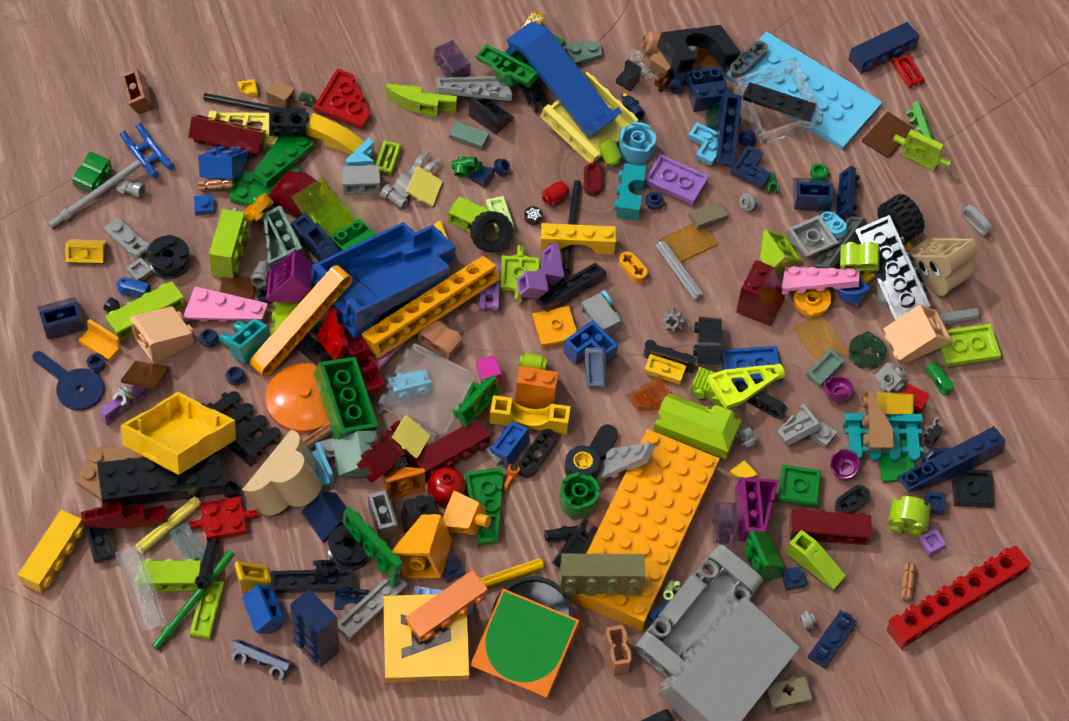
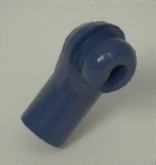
(932, 453)

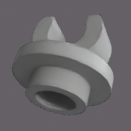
(748, 202)
(125, 392)
(747, 437)

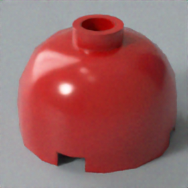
(443, 483)

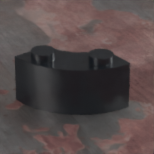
(708, 340)

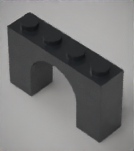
(711, 38)

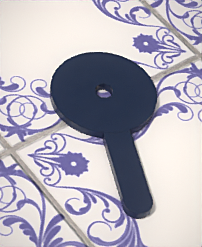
(70, 381)

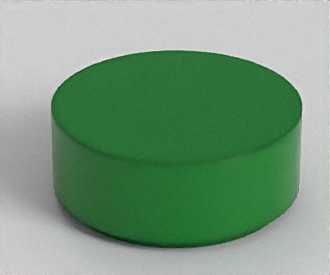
(819, 171)

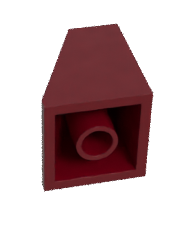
(761, 294)

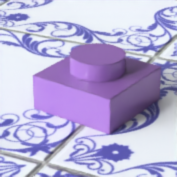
(932, 542)

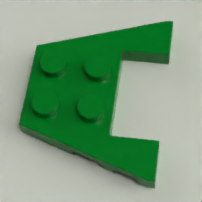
(248, 189)

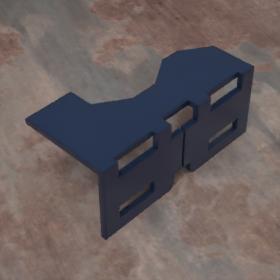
(341, 600)

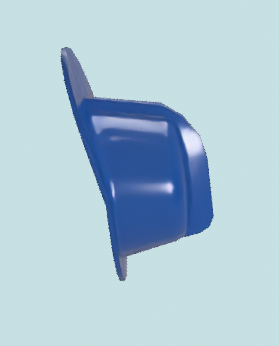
(855, 294)

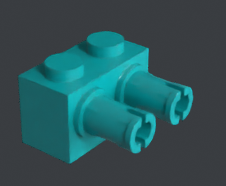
(246, 340)

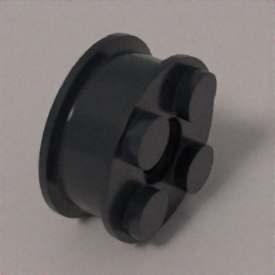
(159, 257)
(343, 556)

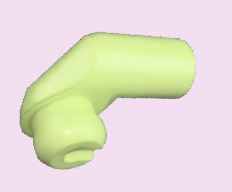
(670, 587)

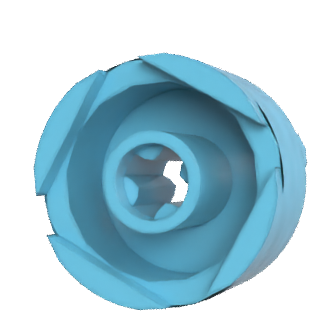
(637, 143)

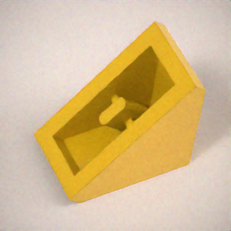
(896, 402)
(251, 574)

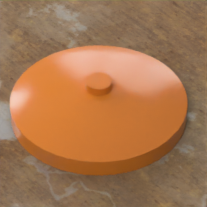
(296, 400)

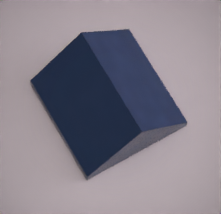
(325, 514)

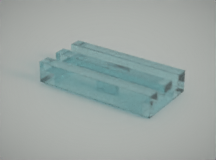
(196, 556)

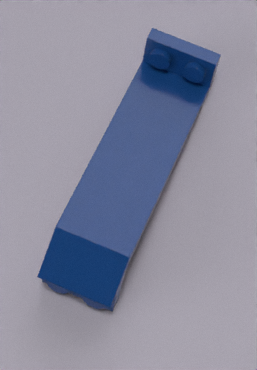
(562, 78)

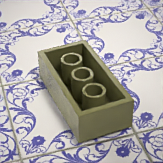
(602, 574)

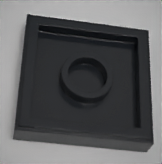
(973, 489)

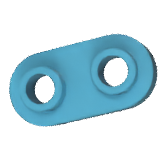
(835, 224)

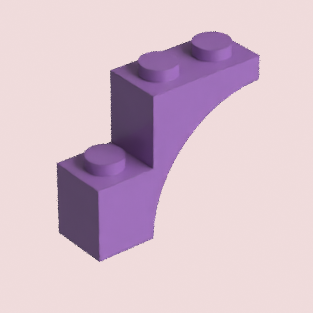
(535, 283)

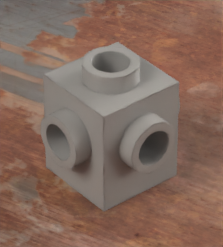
(892, 378)

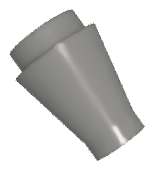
(260, 275)

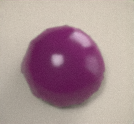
(838, 389)
(845, 464)

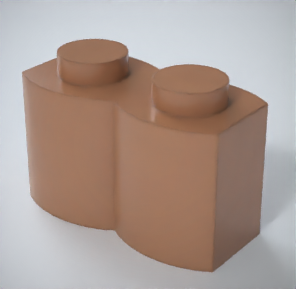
(440, 339)
(617, 649)

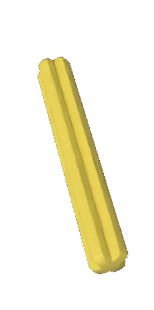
(173, 521)

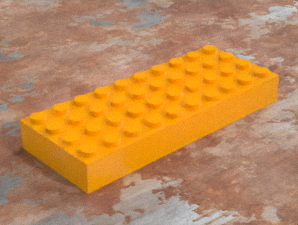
(651, 519)

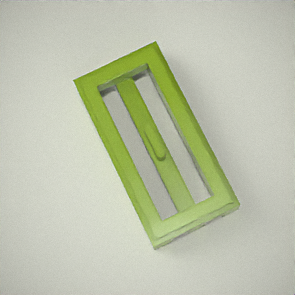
(384, 169)

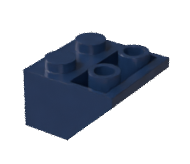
(706, 87)
(812, 194)
(61, 318)

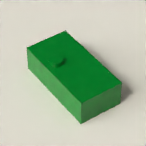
(344, 397)

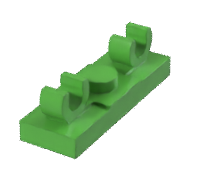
(921, 118)

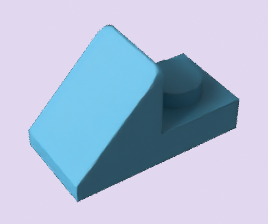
(362, 154)

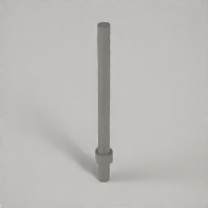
(66, 214)

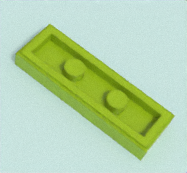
(207, 611)

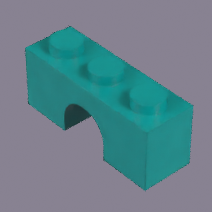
(628, 203)

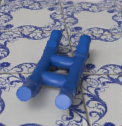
(148, 142)

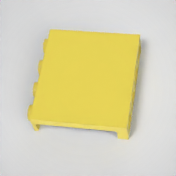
(566, 127)

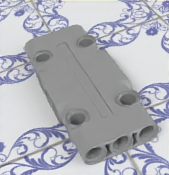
(695, 608)

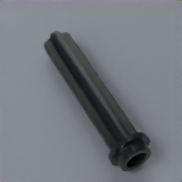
(203, 579)

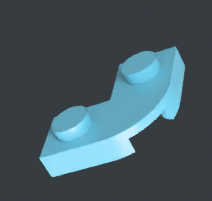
(708, 139)

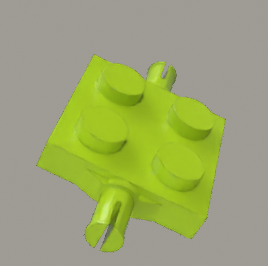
(922, 150)
(513, 267)

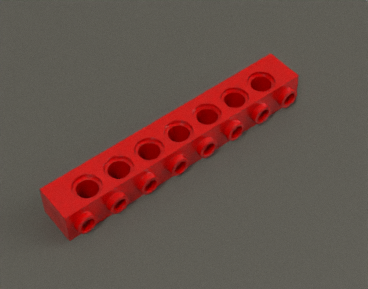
(905, 634)

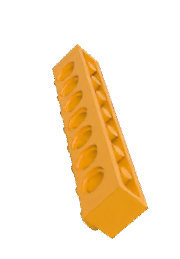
(430, 306)

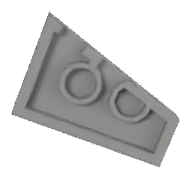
(624, 458)

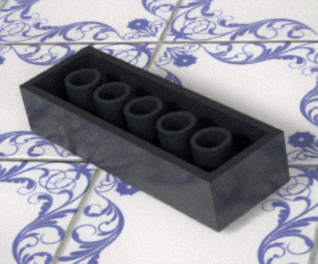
(147, 482)

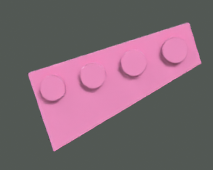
(820, 278)
(214, 305)

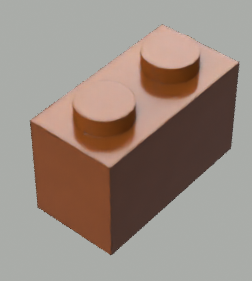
(137, 90)

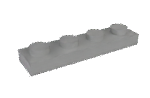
(368, 608)

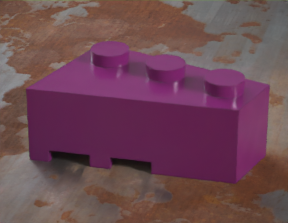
(754, 504)

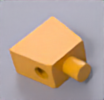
(465, 515)

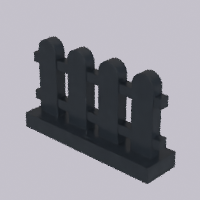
(243, 445)

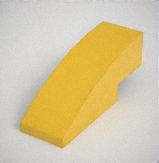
(332, 134)

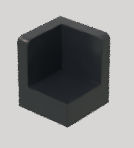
(629, 76)

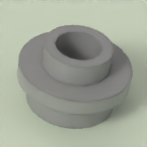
(808, 620)

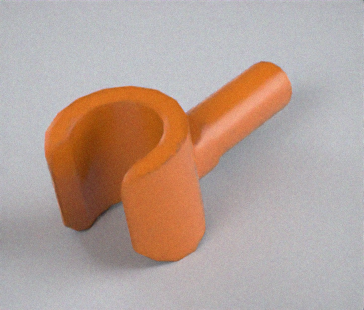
(511, 475)

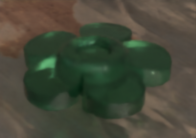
(309, 99)

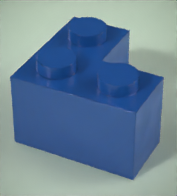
(591, 337)

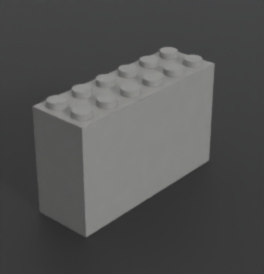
(728, 666)

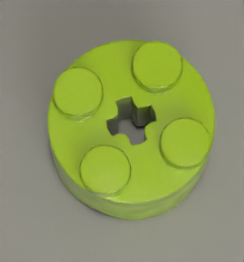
(909, 516)

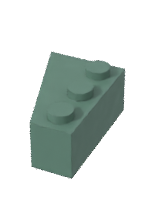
(279, 236)

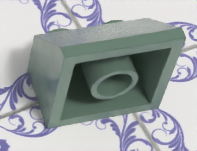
(348, 452)

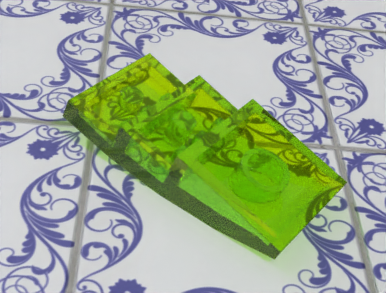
(323, 207)

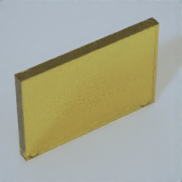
(690, 242)
(818, 337)

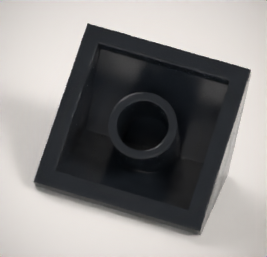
(488, 114)

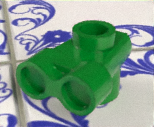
(464, 165)

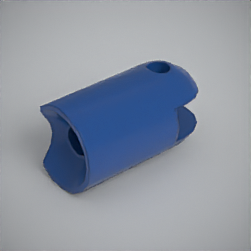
(132, 287)

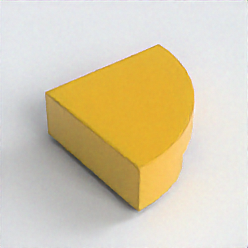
(248, 88)
(743, 470)

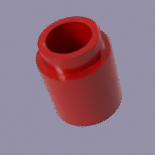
(555, 193)

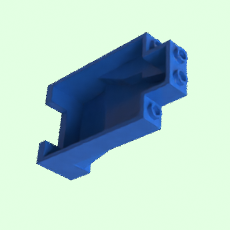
(386, 272)

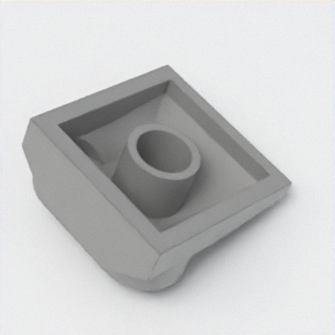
(811, 236)

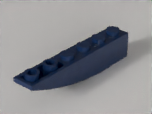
(954, 461)

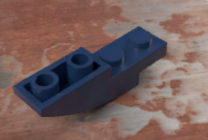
(314, 237)

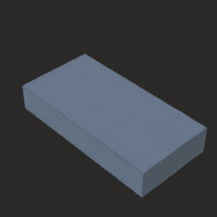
(595, 367)

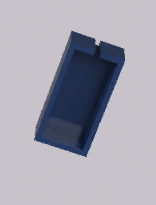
(314, 628)

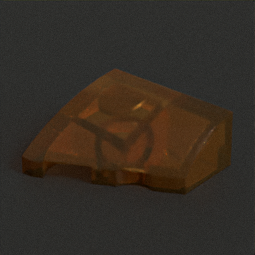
(649, 396)

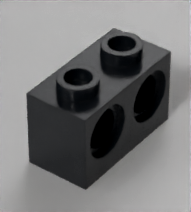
(287, 122)

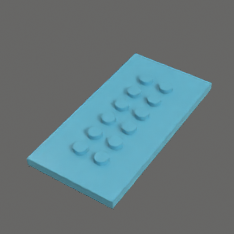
(841, 102)

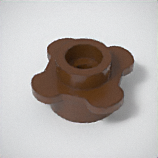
(662, 81)

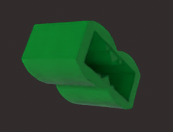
(92, 172)

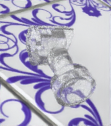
(636, 57)

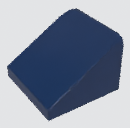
(483, 177)

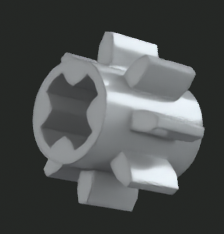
(677, 315)

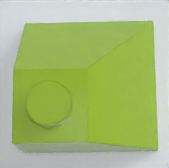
(778, 251)

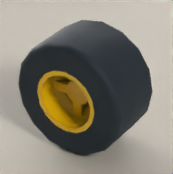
(582, 457)

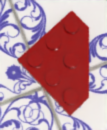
(343, 100)

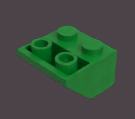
(352, 235)
(763, 556)

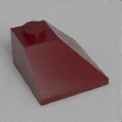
(288, 186)

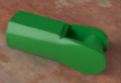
(940, 379)

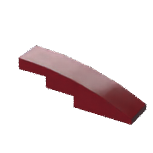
(367, 366)
(117, 517)

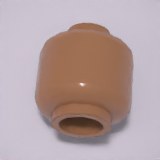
(649, 42)

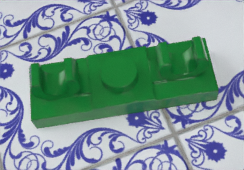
(477, 401)

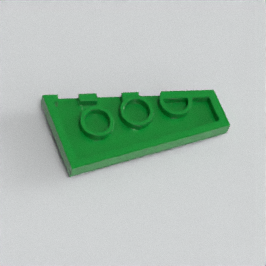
(281, 157)
(486, 488)
(374, 547)

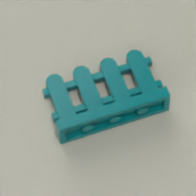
(902, 425)

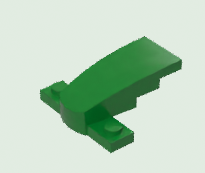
(510, 69)

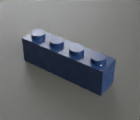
(884, 47)

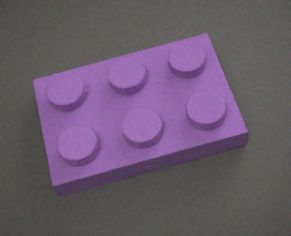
(676, 179)

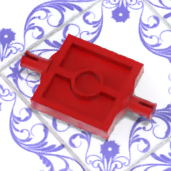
(223, 518)

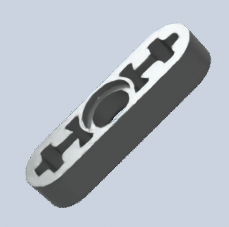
(751, 53)

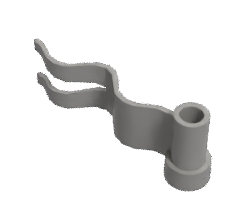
(397, 192)

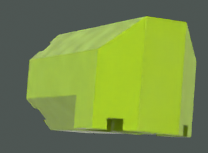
(697, 425)

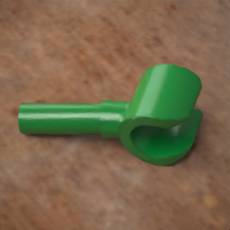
(773, 184)

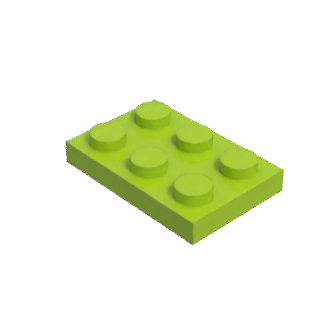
(970, 346)

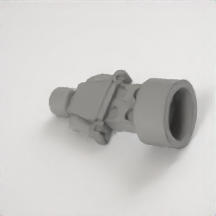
(125, 186)

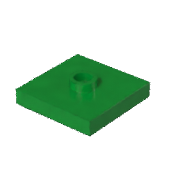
(799, 486)

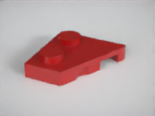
(332, 335)

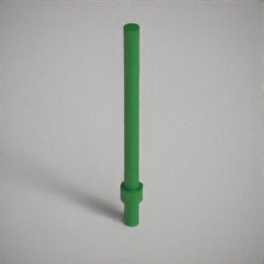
(168, 630)

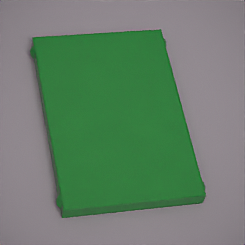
(892, 469)

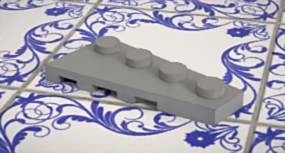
(477, 87)

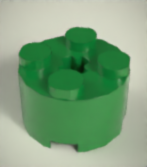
(579, 495)

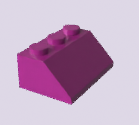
(289, 279)

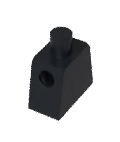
(415, 508)

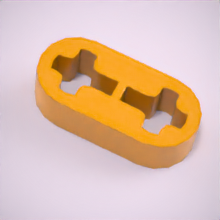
(634, 266)

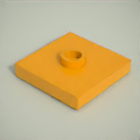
(554, 326)

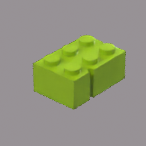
(228, 243)

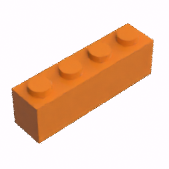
(446, 605)

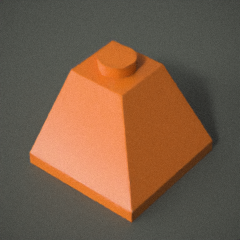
(403, 481)

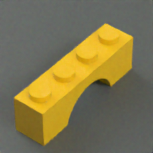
(599, 238)
(551, 417)

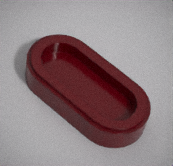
(593, 179)

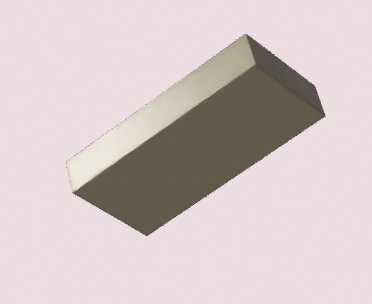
(708, 215)

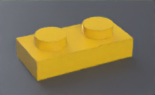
(665, 369)

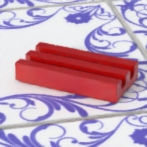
(905, 72)

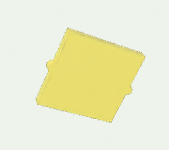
(424, 186)
(411, 436)

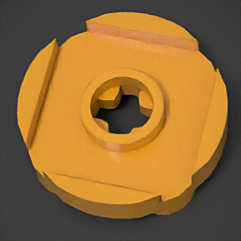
(254, 211)
(812, 309)

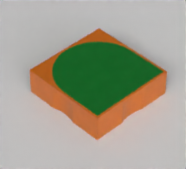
(525, 643)

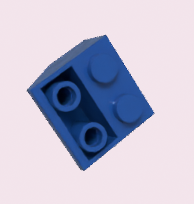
(222, 162)

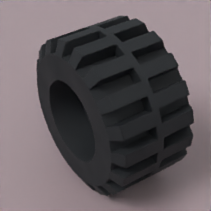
(904, 214)

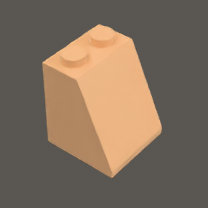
(161, 333)
(917, 334)

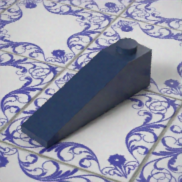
(727, 128)

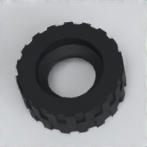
(477, 229)

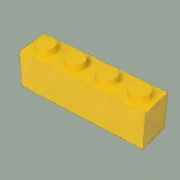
(51, 551)

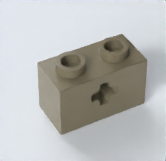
(780, 702)

